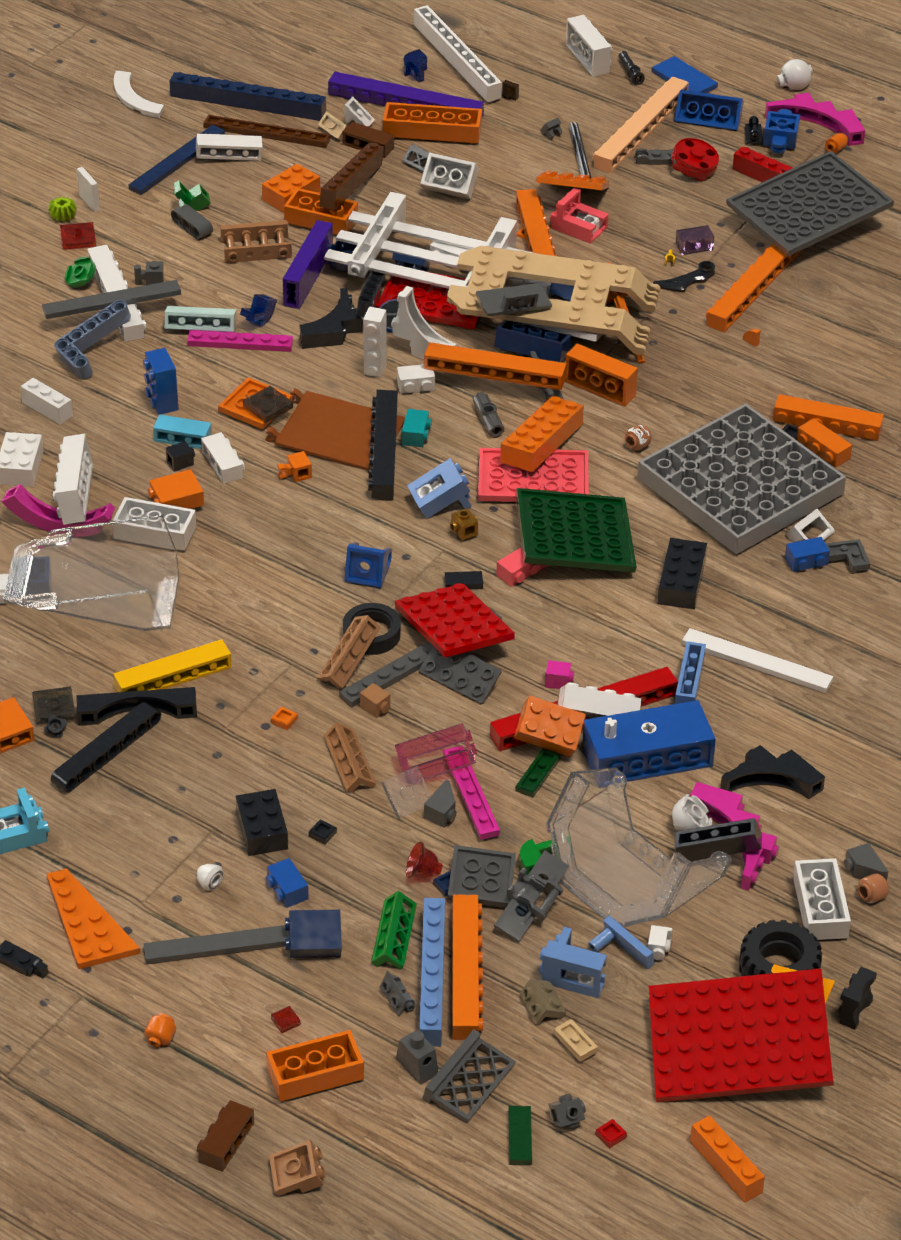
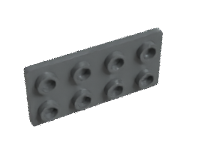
(513, 299)
(462, 673)

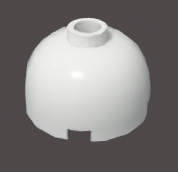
(690, 814)

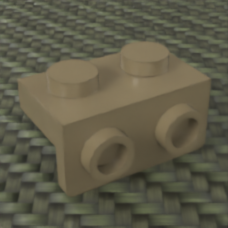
(541, 1000)

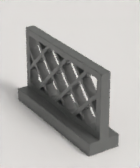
(452, 1068)

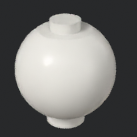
(795, 75)

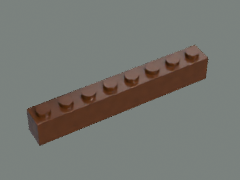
(351, 176)

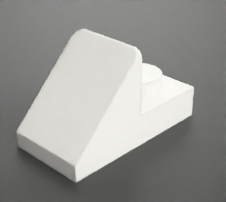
(354, 111)

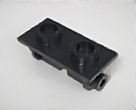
(753, 131)

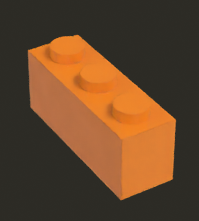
(824, 443)

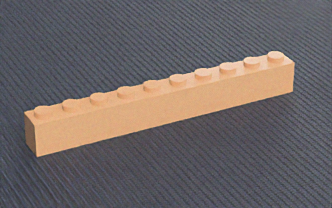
(639, 125)

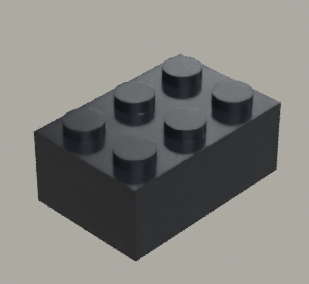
(261, 822)

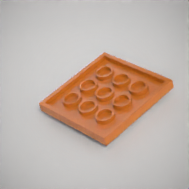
(567, 179)

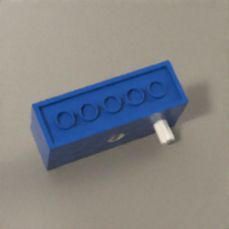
(650, 741)

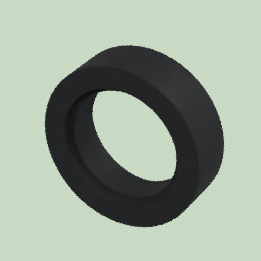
(381, 613)

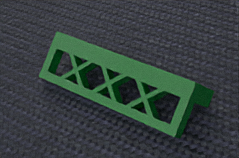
(390, 926)

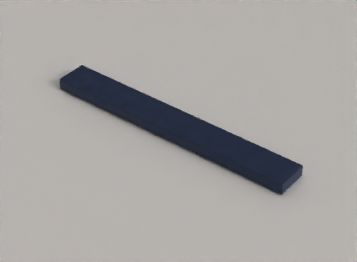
(169, 164)

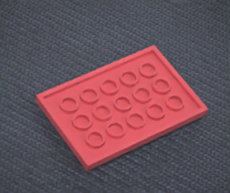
(559, 472)

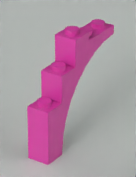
(822, 114)
(728, 807)

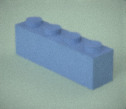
(690, 672)

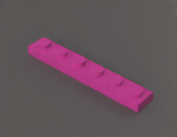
(240, 340)
(474, 799)

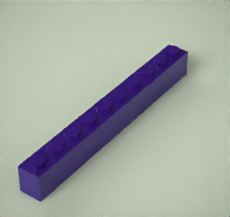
(381, 92)

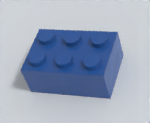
(161, 381)

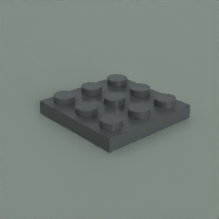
(482, 874)

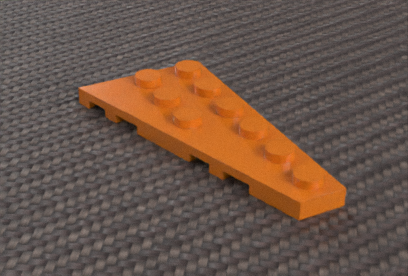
(89, 928)

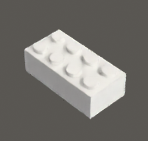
(588, 45)
(179, 520)
(822, 898)

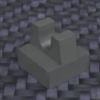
(550, 127)

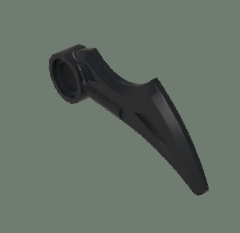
(681, 283)

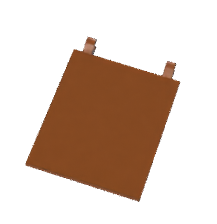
(329, 429)

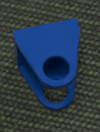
(377, 559)

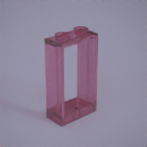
(436, 741)

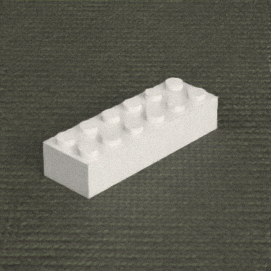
(73, 479)

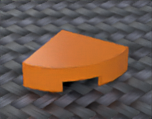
(752, 337)

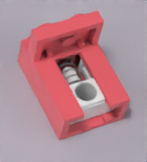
(577, 218)

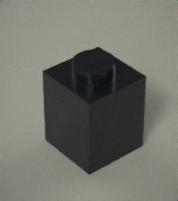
(180, 456)

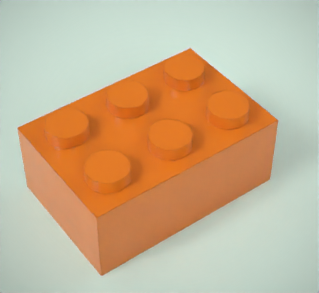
(281, 187)
(549, 726)

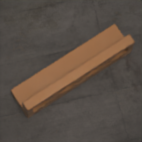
(349, 651)
(348, 757)

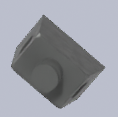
(417, 1056)

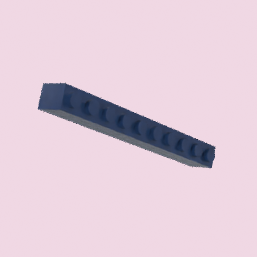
(247, 96)

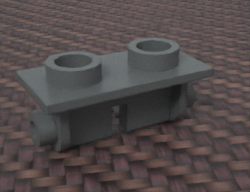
(395, 993)

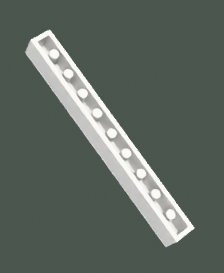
(457, 53)

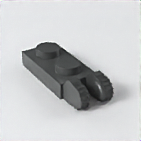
(653, 157)

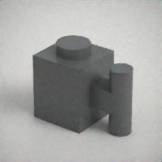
(153, 274)

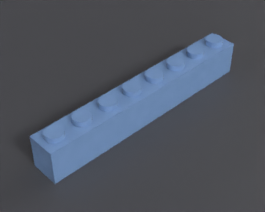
(432, 970)

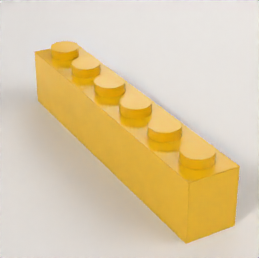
(175, 668)

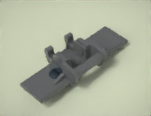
(525, 892)

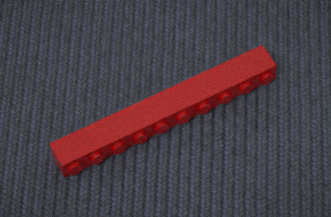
(649, 687)

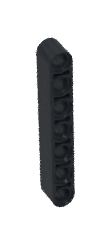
(105, 747)

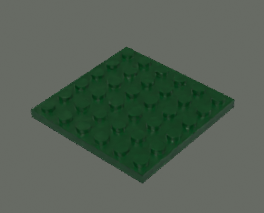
(575, 530)

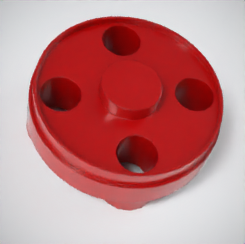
(695, 158)

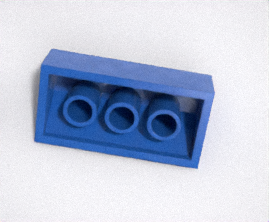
(709, 109)

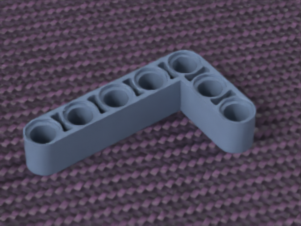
(88, 333)

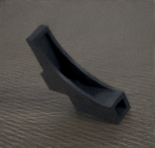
(332, 327)
(786, 771)

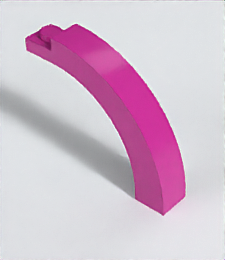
(45, 516)

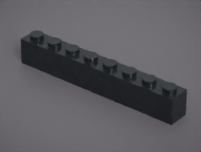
(384, 444)

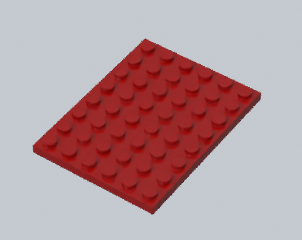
(740, 1035)

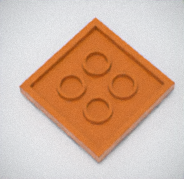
(234, 406)

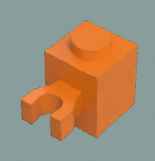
(297, 466)

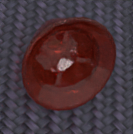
(422, 862)

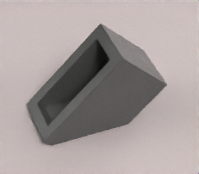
(441, 805)
(864, 862)

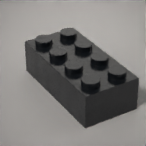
(682, 573)

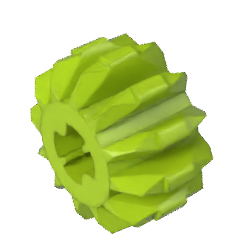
(62, 209)

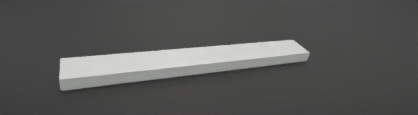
(760, 661)

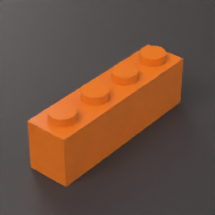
(727, 1159)

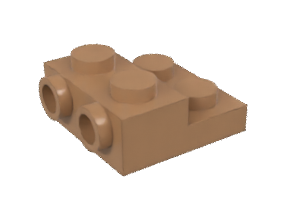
(297, 1168)

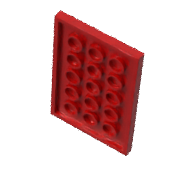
(430, 301)
(454, 620)

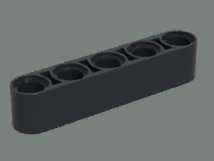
(370, 293)

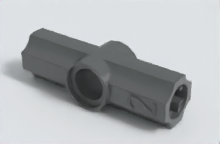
(488, 414)

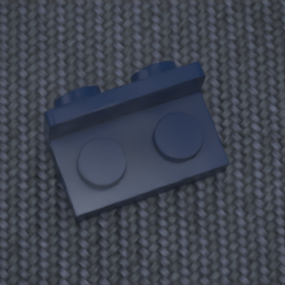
(411, 262)

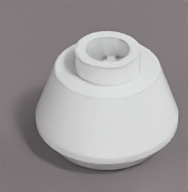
(210, 876)

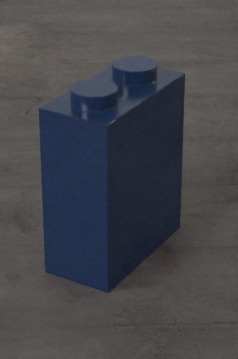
(313, 933)

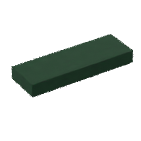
(537, 773)
(520, 1135)

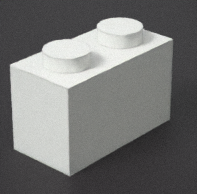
(415, 379)

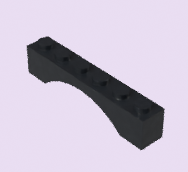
(96, 708)

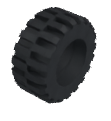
(778, 939)

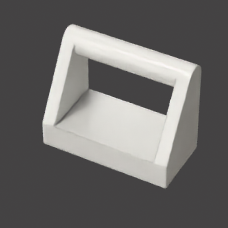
(815, 518)

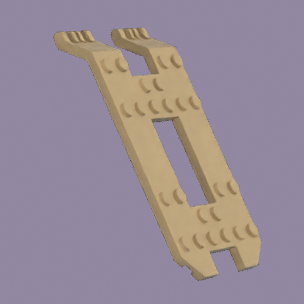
(588, 302)

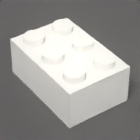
(449, 176)
(20, 458)

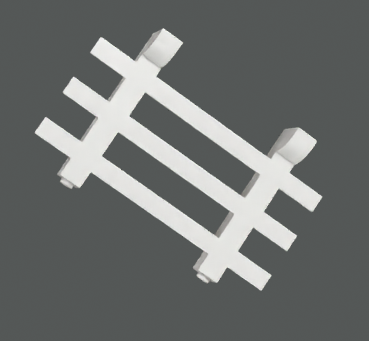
(393, 218)

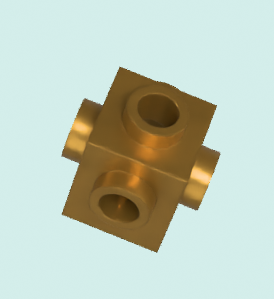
(464, 524)

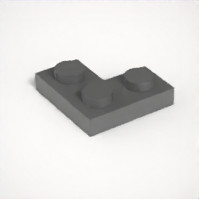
(852, 552)

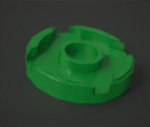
(80, 272)

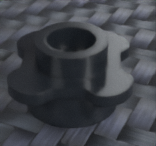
(53, 720)

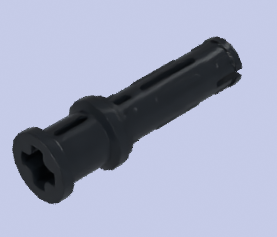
(630, 66)

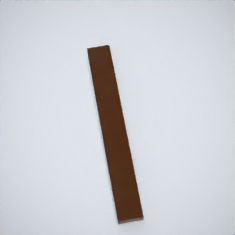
(268, 131)

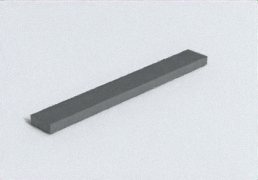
(102, 300)
(215, 944)

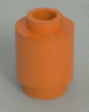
(836, 142)

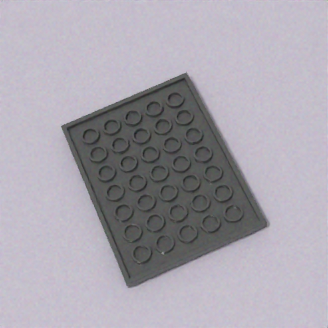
(809, 203)

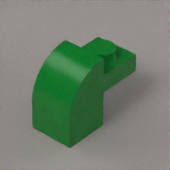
(196, 197)
(531, 853)

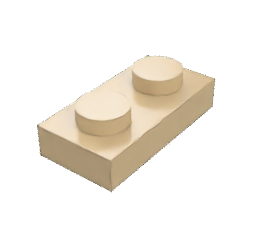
(332, 125)
(575, 1040)

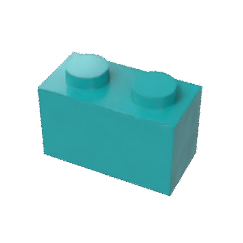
(416, 428)

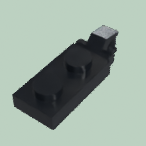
(22, 960)

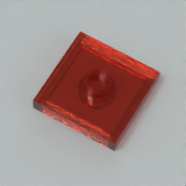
(78, 235)

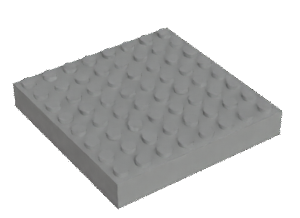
(741, 478)

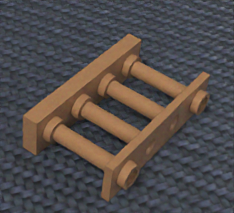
(256, 231)

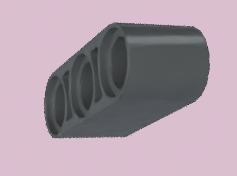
(191, 221)

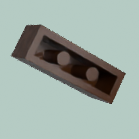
(358, 136)
(225, 1135)

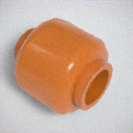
(160, 1030)

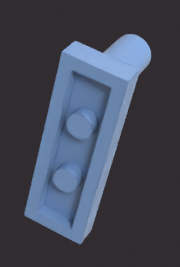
(626, 940)

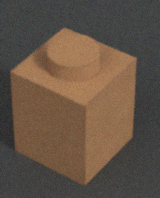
(375, 700)

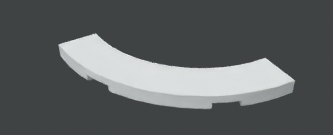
(131, 99)

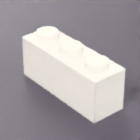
(46, 401)
(222, 458)

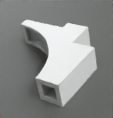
(413, 327)

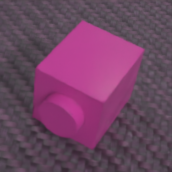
(558, 674)

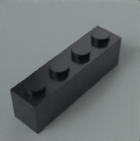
(726, 837)

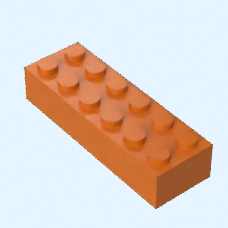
(432, 122)
(542, 433)

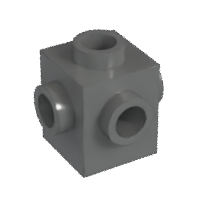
(567, 1111)

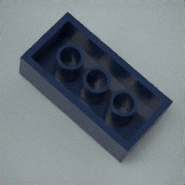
(527, 338)

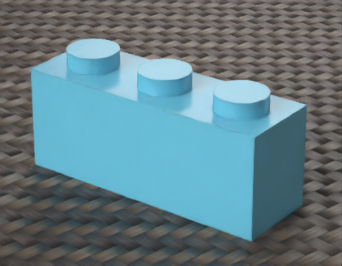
(177, 430)

